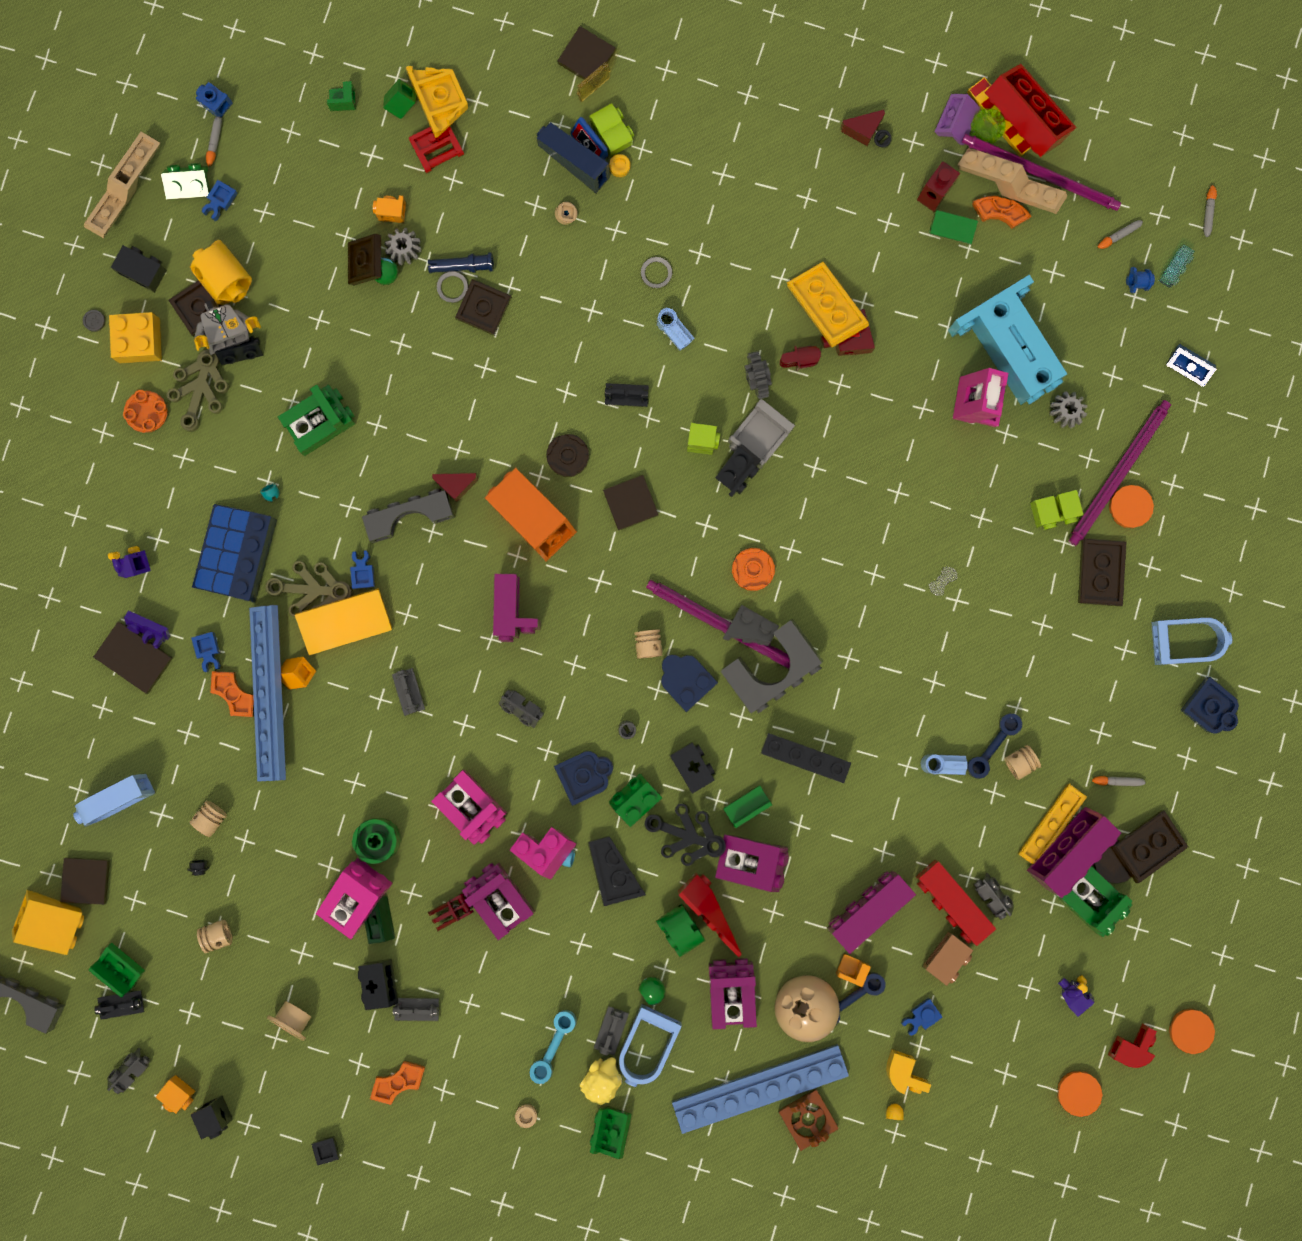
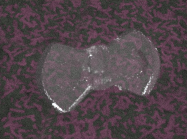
(937, 587)

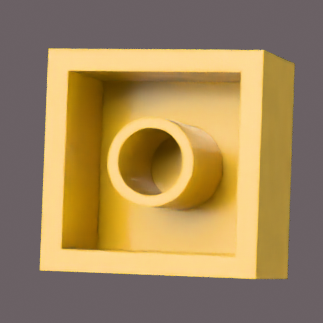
(135, 337)

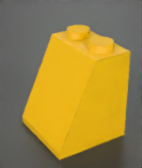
(47, 923)

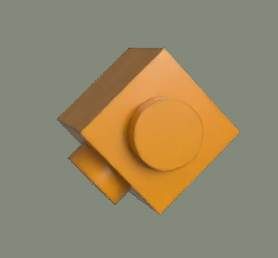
(176, 1095)

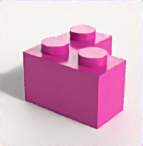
(544, 856)

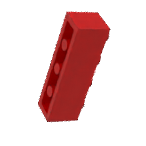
(955, 902)

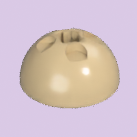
(818, 1005)

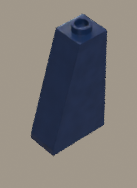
(574, 156)

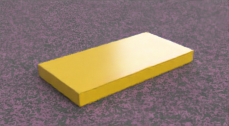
(827, 304)
(343, 621)

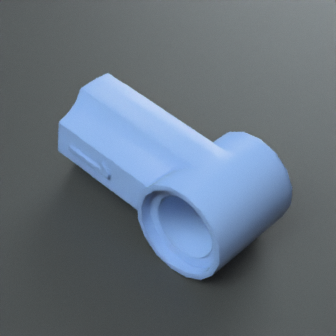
(676, 330)
(945, 764)

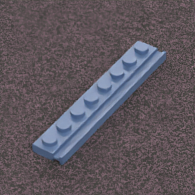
(267, 693)
(760, 1088)

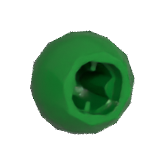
(389, 272)
(652, 990)

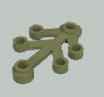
(199, 386)
(313, 588)

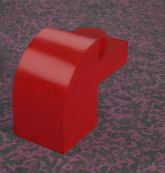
(1135, 1053)

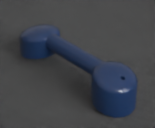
(1009, 725)
(870, 986)

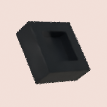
(325, 1150)

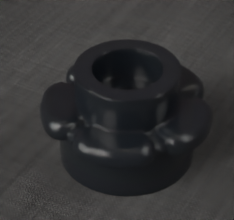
(198, 867)

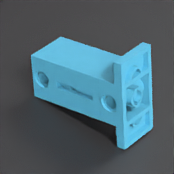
(1014, 342)

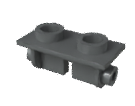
(408, 691)
(512, 704)
(1000, 903)
(416, 1009)
(611, 1031)
(120, 1078)

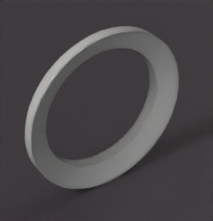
(656, 259)
(446, 275)

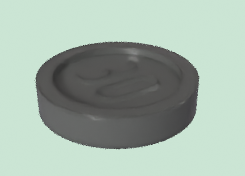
(93, 320)

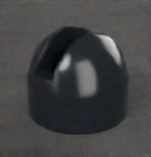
(880, 135)

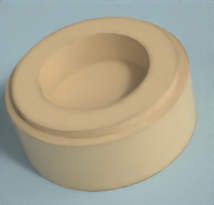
(526, 1115)

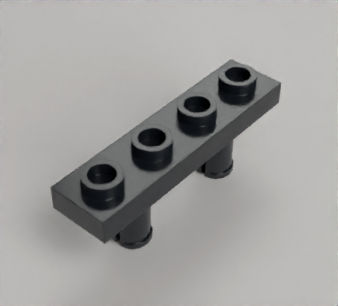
(805, 758)

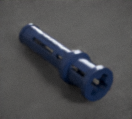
(472, 263)

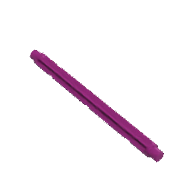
(1043, 173)
(1119, 473)
(713, 620)

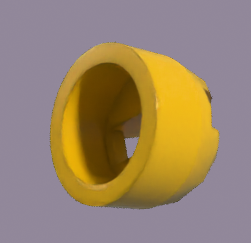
(895, 1112)

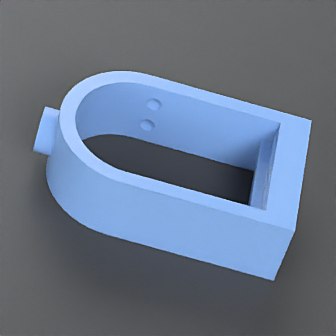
(1161, 640)
(113, 799)
(660, 1020)

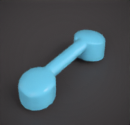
(542, 1069)

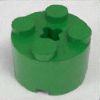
(367, 849)
(680, 930)

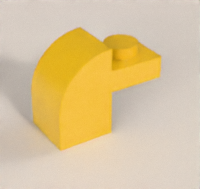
(899, 1072)

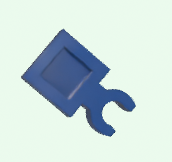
(220, 197)
(362, 575)
(206, 647)
(924, 1015)

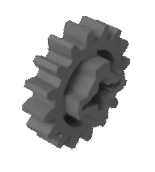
(758, 375)

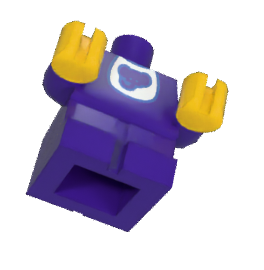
(131, 564)
(1076, 995)

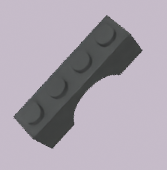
(381, 524)
(40, 1011)

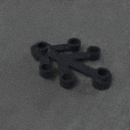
(688, 836)

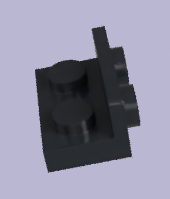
(738, 469)

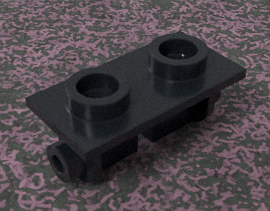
(245, 351)
(626, 395)
(118, 1006)

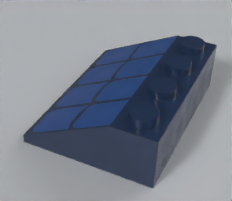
(234, 553)

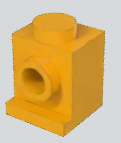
(390, 209)

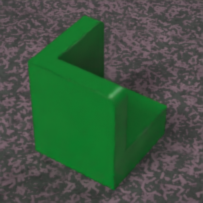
(342, 98)
(399, 99)

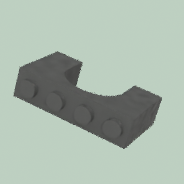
(757, 693)

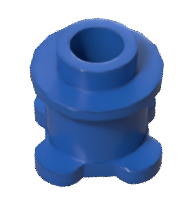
(1140, 279)

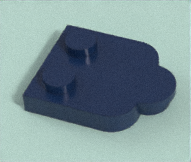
(686, 680)
(1212, 707)
(584, 776)

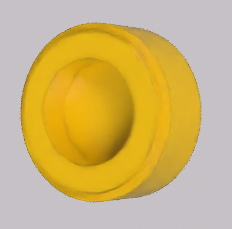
(619, 165)

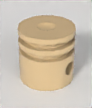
(648, 644)
(1022, 762)
(208, 818)
(214, 936)

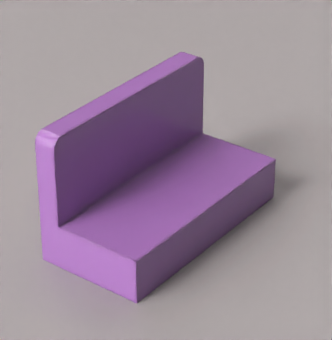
(957, 117)

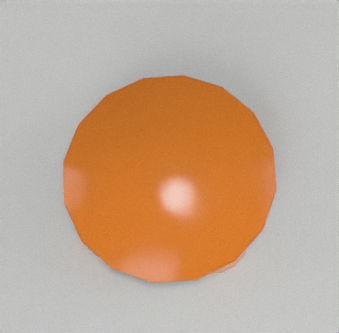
(145, 411)

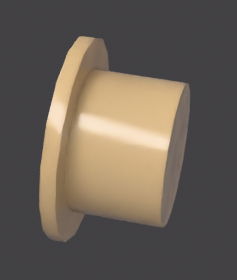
(291, 1020)

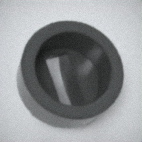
(622, 732)

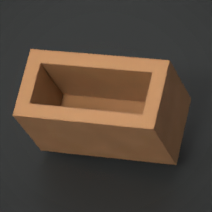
(948, 959)

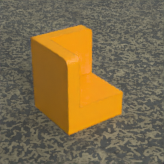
(296, 673)
(853, 970)

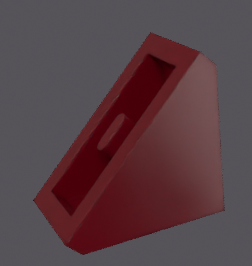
(863, 127)
(456, 484)

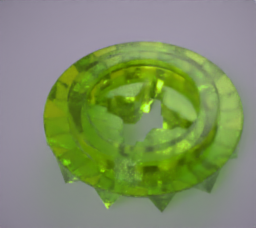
(991, 116)

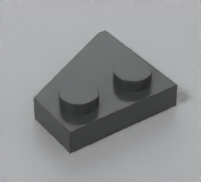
(751, 627)

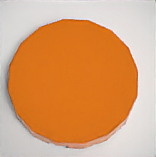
(1131, 506)
(753, 569)
(1192, 1031)
(1079, 1093)

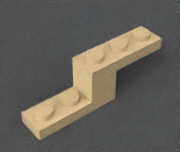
(1012, 180)
(122, 184)

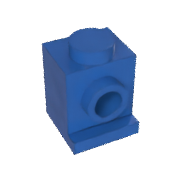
(217, 104)

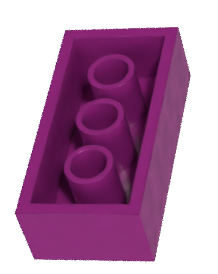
(1074, 852)
(870, 911)

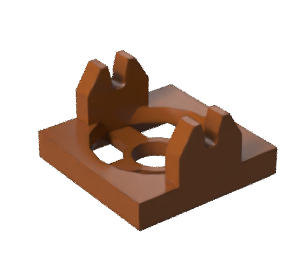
(800, 1105)

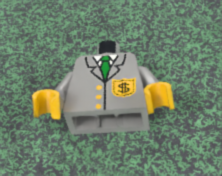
(223, 327)

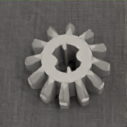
(403, 254)
(1074, 406)

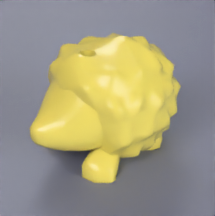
(601, 1081)

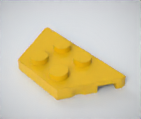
(439, 96)

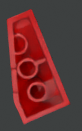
(702, 901)

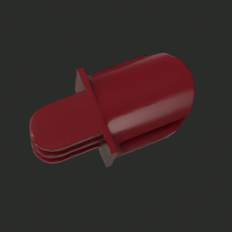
(801, 357)
(452, 911)

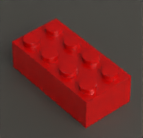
(1030, 110)

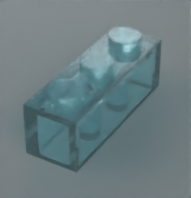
(1177, 266)

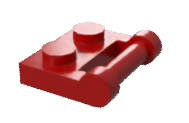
(426, 143)

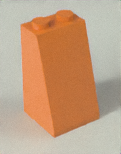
(530, 514)

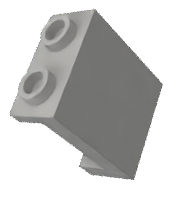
(762, 432)

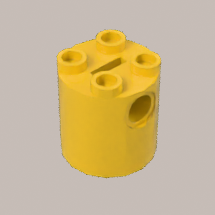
(221, 273)

